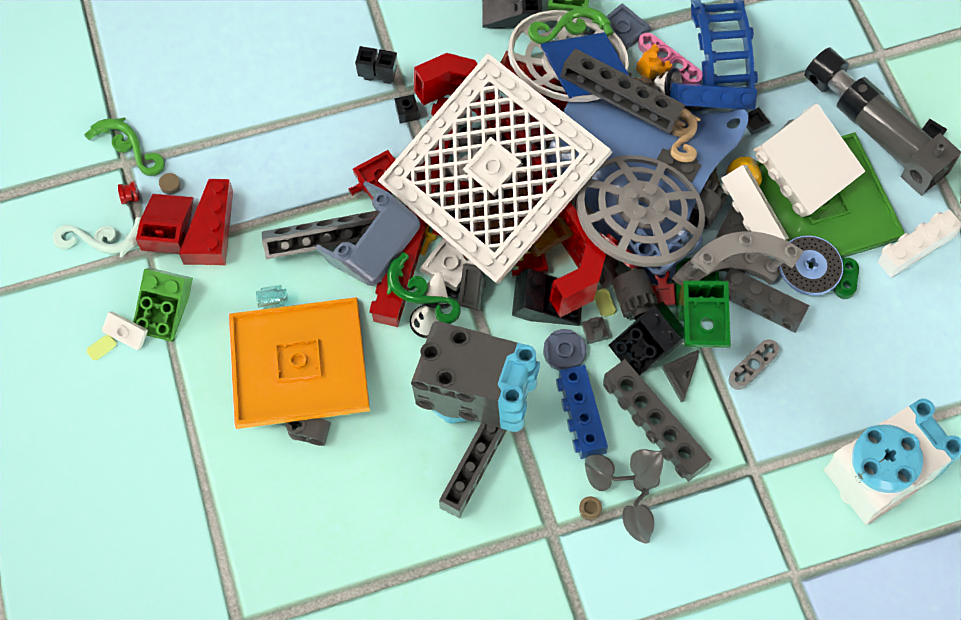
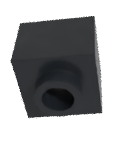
(406, 108)

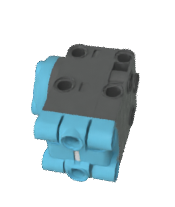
(474, 377)

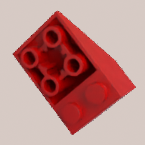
(164, 223)

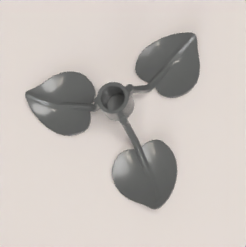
(647, 469)

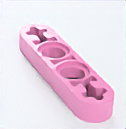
(672, 56)

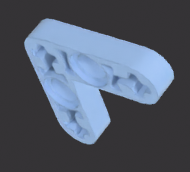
(675, 243)

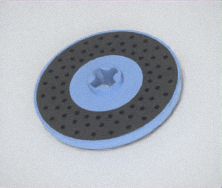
(826, 267)

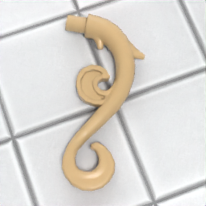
(685, 134)

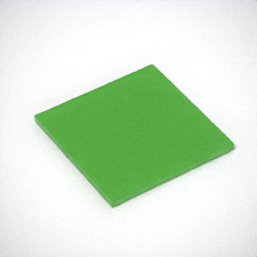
(851, 220)

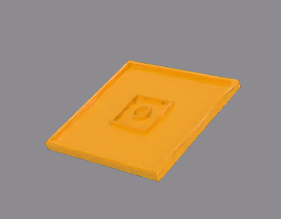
(297, 363)

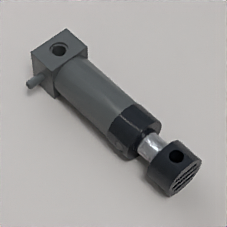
(923, 158)

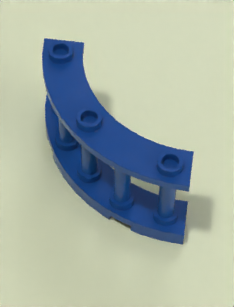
(702, 19)

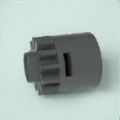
(712, 199)
(634, 293)

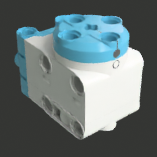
(892, 461)

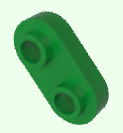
(849, 277)

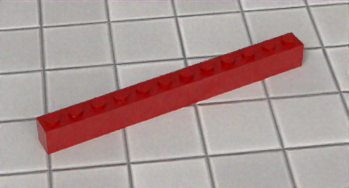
(389, 307)

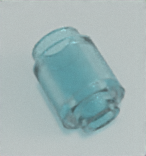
(271, 297)

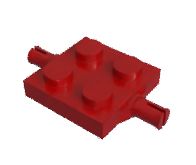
(371, 172)

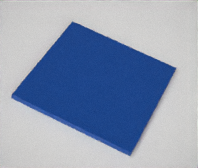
(594, 45)

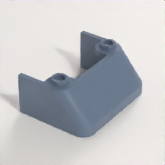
(380, 243)

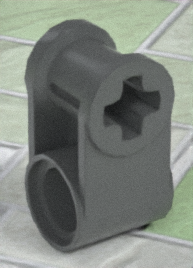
(311, 431)

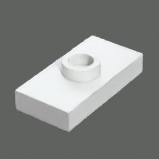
(124, 330)

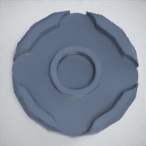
(564, 349)

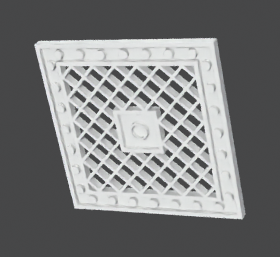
(494, 167)

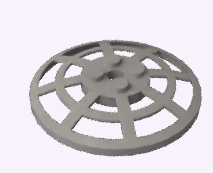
(641, 216)

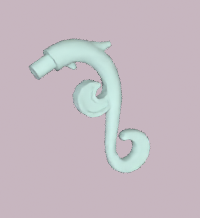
(97, 242)

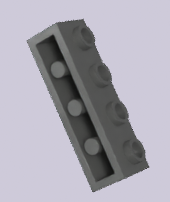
(765, 300)

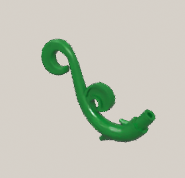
(419, 295)

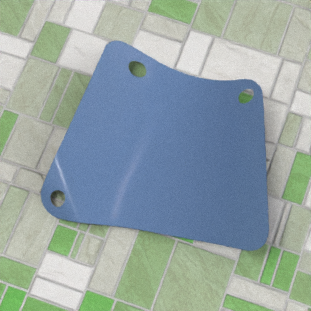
(633, 136)

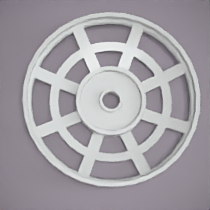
(553, 15)

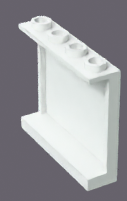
(809, 161)

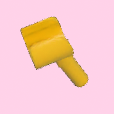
(429, 237)

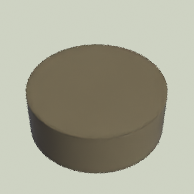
(169, 183)
(590, 508)

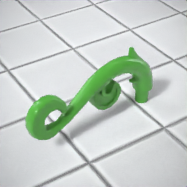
(574, 29)
(124, 146)

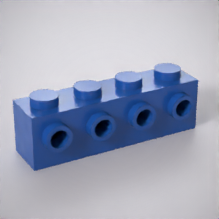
(582, 412)

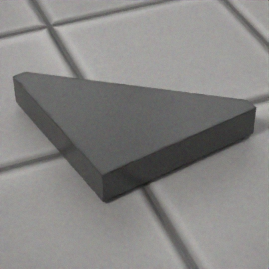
(680, 373)

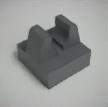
(595, 330)

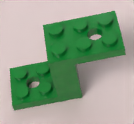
(707, 303)

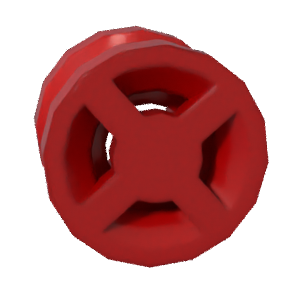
(128, 192)

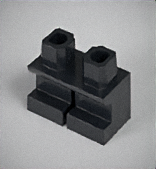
(376, 67)

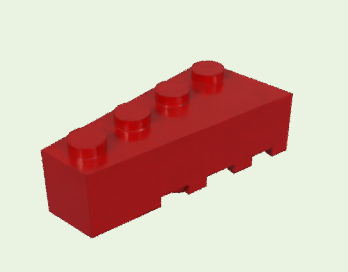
(209, 229)

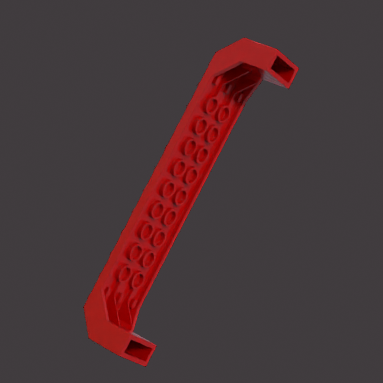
(441, 78)

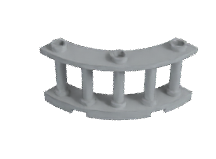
(743, 252)

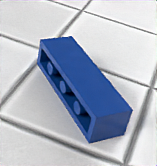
(714, 95)

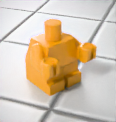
(650, 64)

